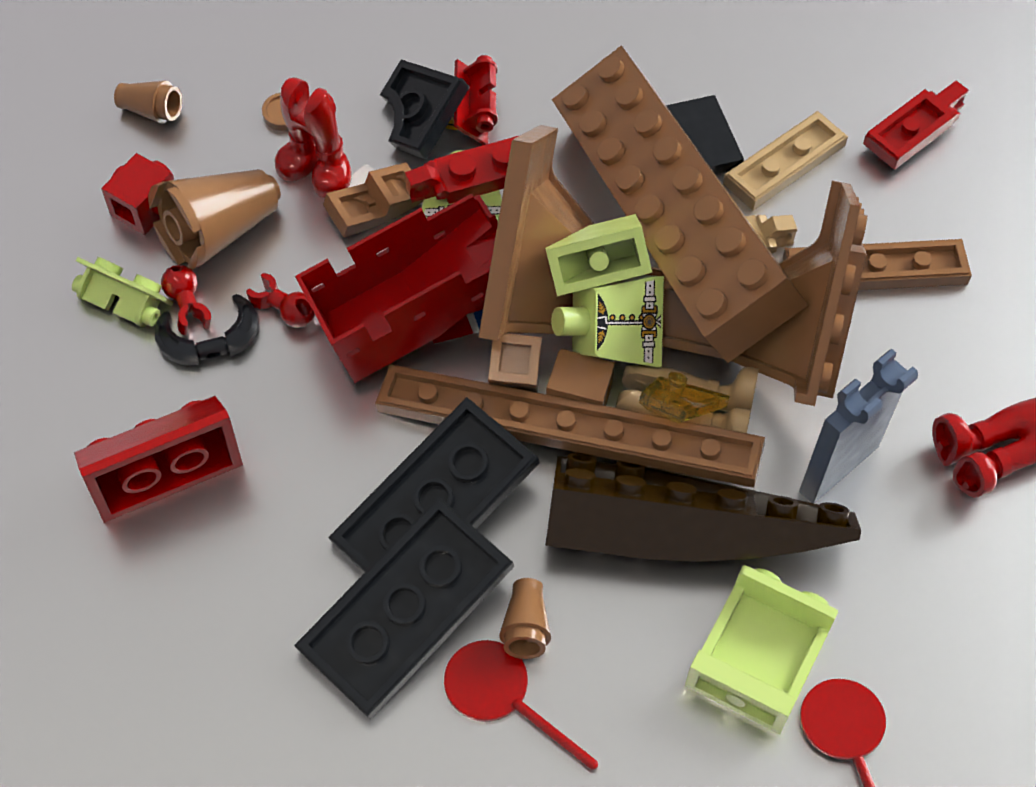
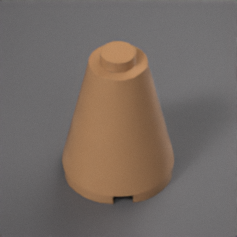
(210, 212)

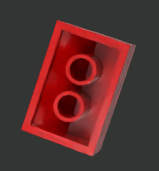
(159, 458)

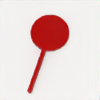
(491, 684)
(844, 722)

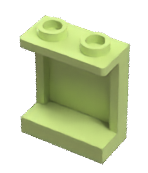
(762, 648)

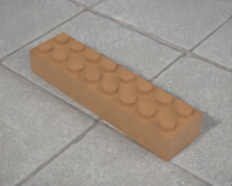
(685, 212)

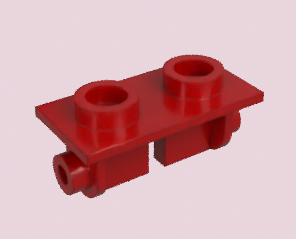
(477, 110)

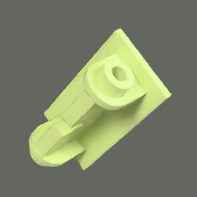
(137, 298)

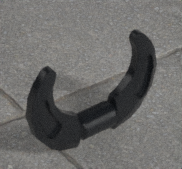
(187, 353)

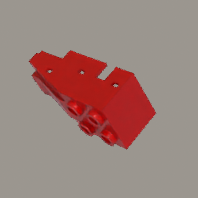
(408, 291)

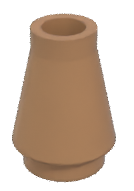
(150, 99)
(526, 621)

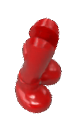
(313, 139)
(963, 444)

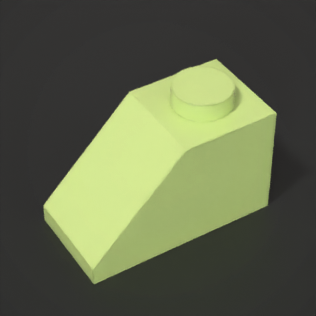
(599, 255)

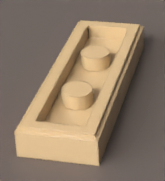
(785, 160)

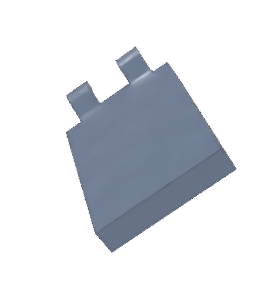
(856, 425)

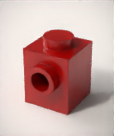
(129, 192)

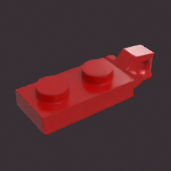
(915, 124)
(461, 173)

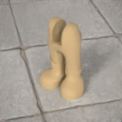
(738, 409)

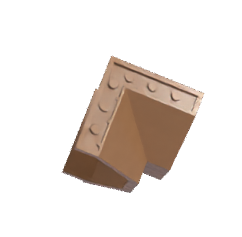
(799, 352)

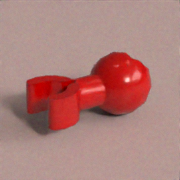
(180, 284)
(293, 307)

